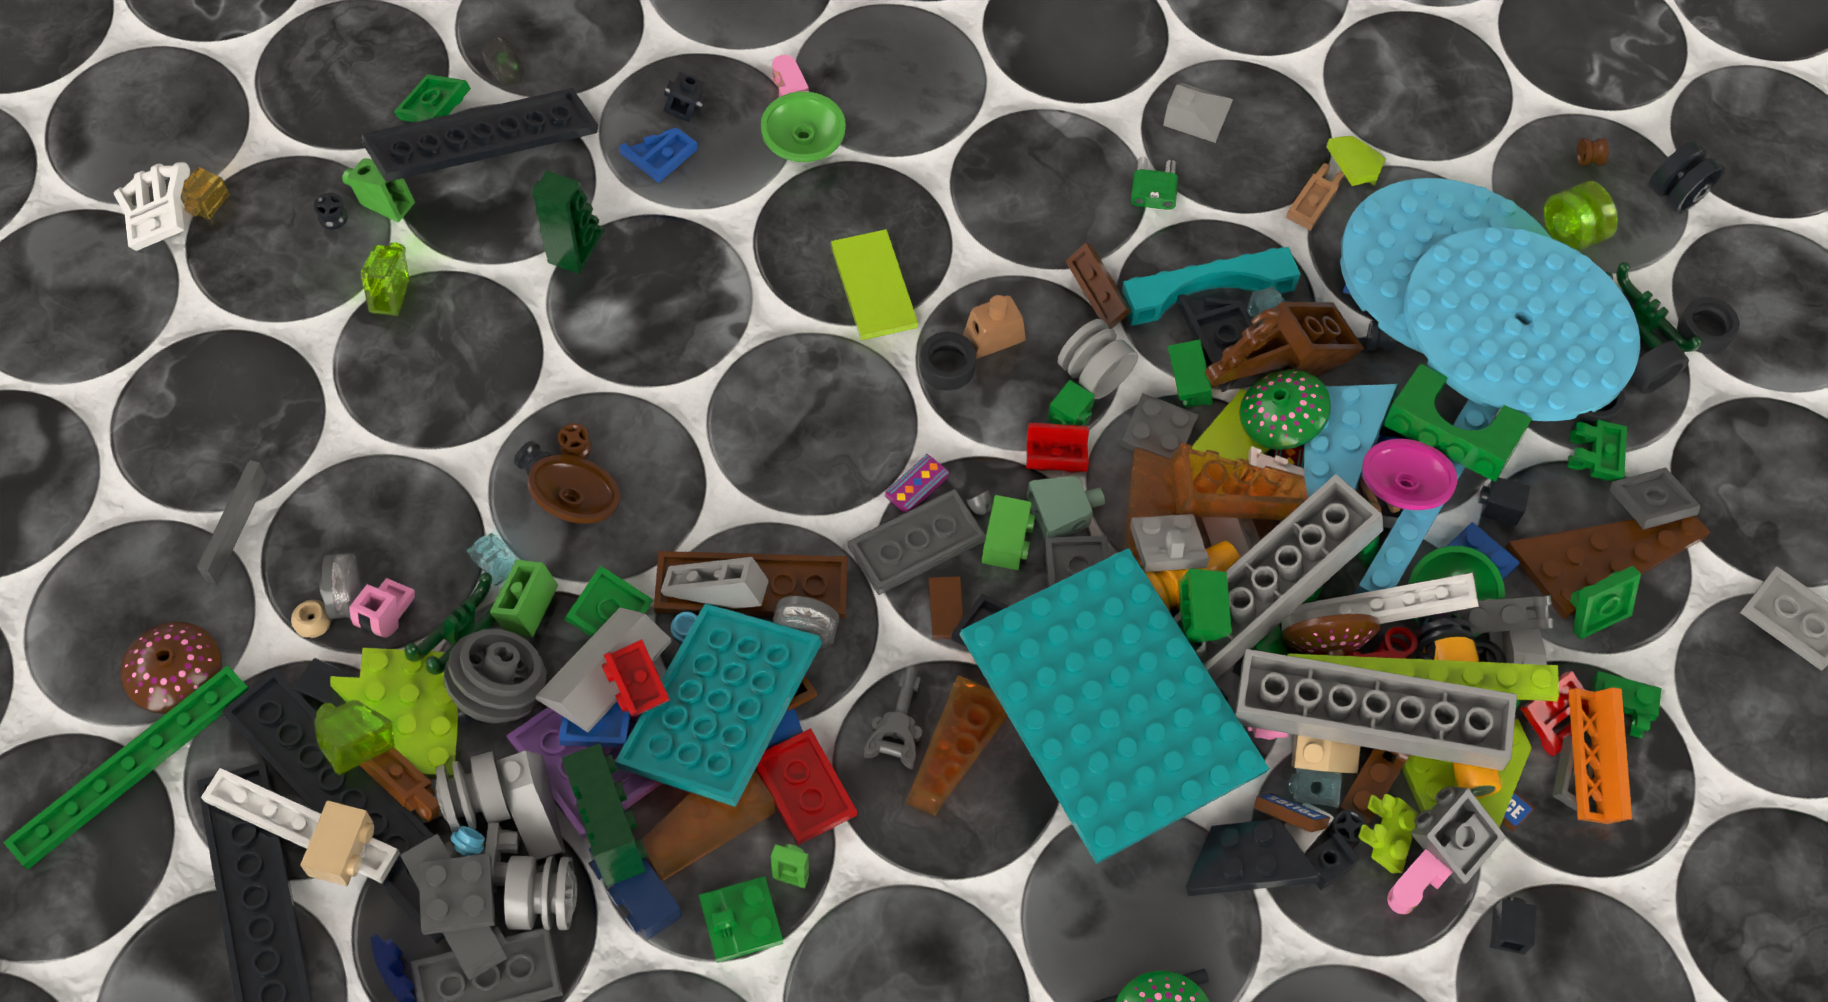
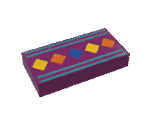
(917, 484)

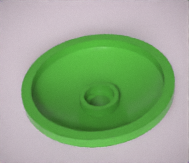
(799, 117)

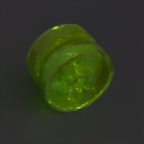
(1581, 216)

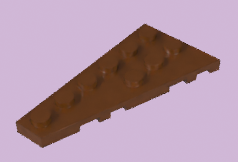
(1584, 556)

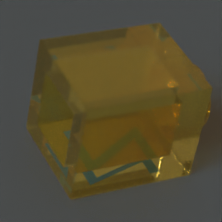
(203, 193)

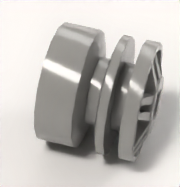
(1097, 358)
(471, 792)
(538, 892)

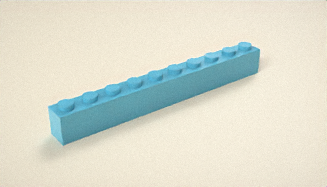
(1414, 524)

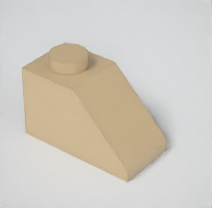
(1324, 755)

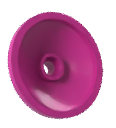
(1409, 474)

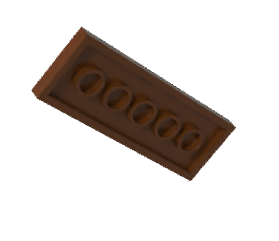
(788, 575)

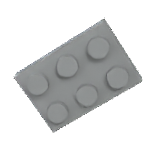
(1792, 616)

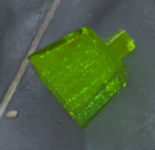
(388, 267)
(352, 734)

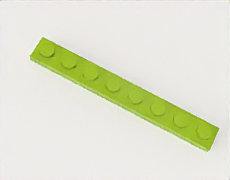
(1525, 680)

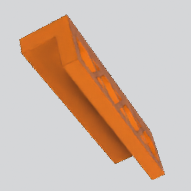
(1606, 755)

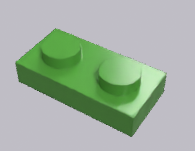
(790, 865)

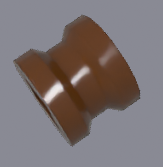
(1592, 151)
(573, 434)

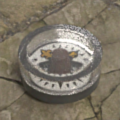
(339, 584)
(808, 616)

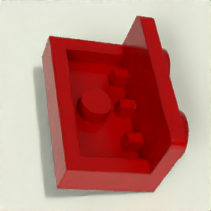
(1057, 447)
(636, 679)

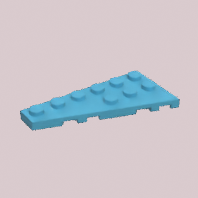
(1348, 435)

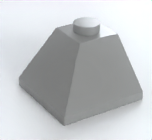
(1197, 112)

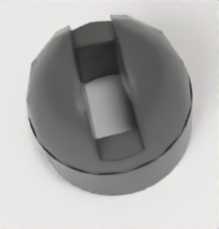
(981, 502)

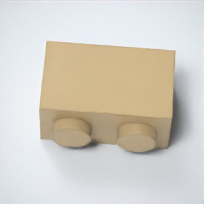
(338, 843)

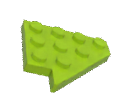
(413, 700)
(1431, 775)

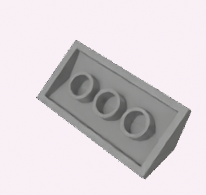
(581, 687)

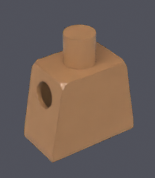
(995, 326)

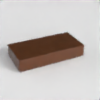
(945, 605)

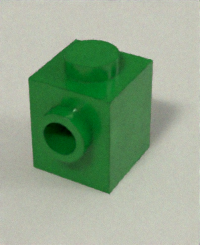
(1071, 406)

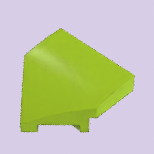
(1356, 159)

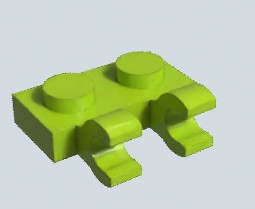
(1393, 836)

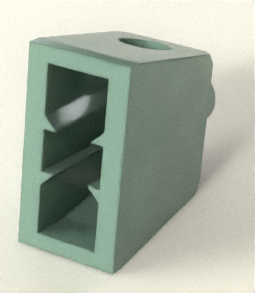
(1062, 505)

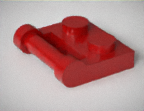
(1547, 714)

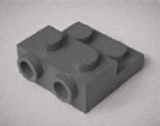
(1458, 832)

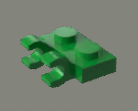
(1607, 453)
(1638, 699)

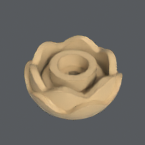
(310, 627)

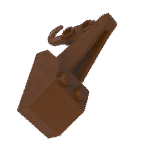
(1294, 335)

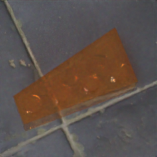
(1231, 488)
(1148, 493)
(961, 735)
(702, 826)

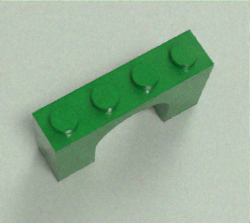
(1481, 450)

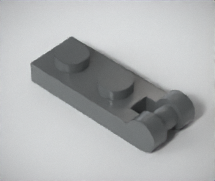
(1509, 614)

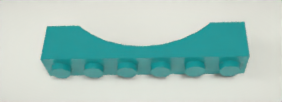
(1155, 294)

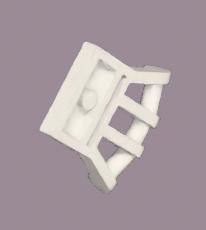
(159, 218)

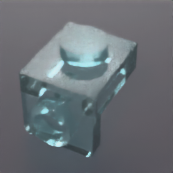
(493, 557)

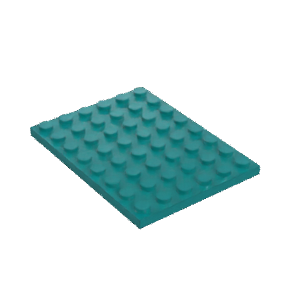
(1113, 704)

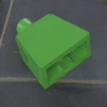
(386, 198)

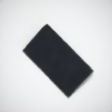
(316, 682)

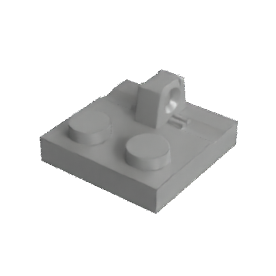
(1169, 543)

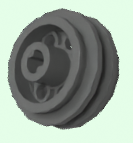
(484, 673)

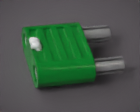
(1153, 187)

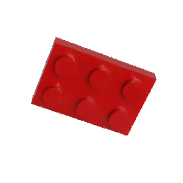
(805, 787)

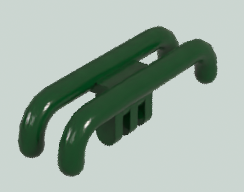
(1649, 317)
(453, 628)

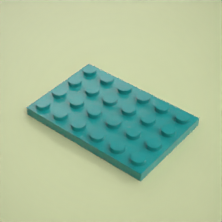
(724, 704)

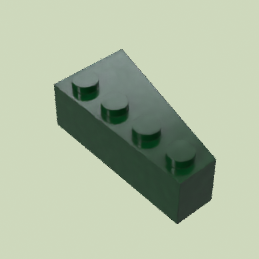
(565, 221)
(603, 814)

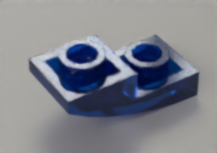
(389, 965)

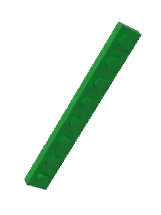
(125, 768)

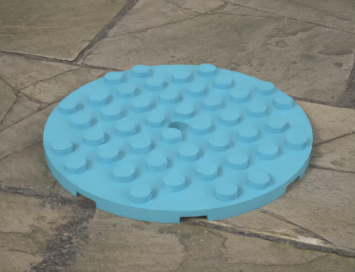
(1400, 225)
(1577, 336)

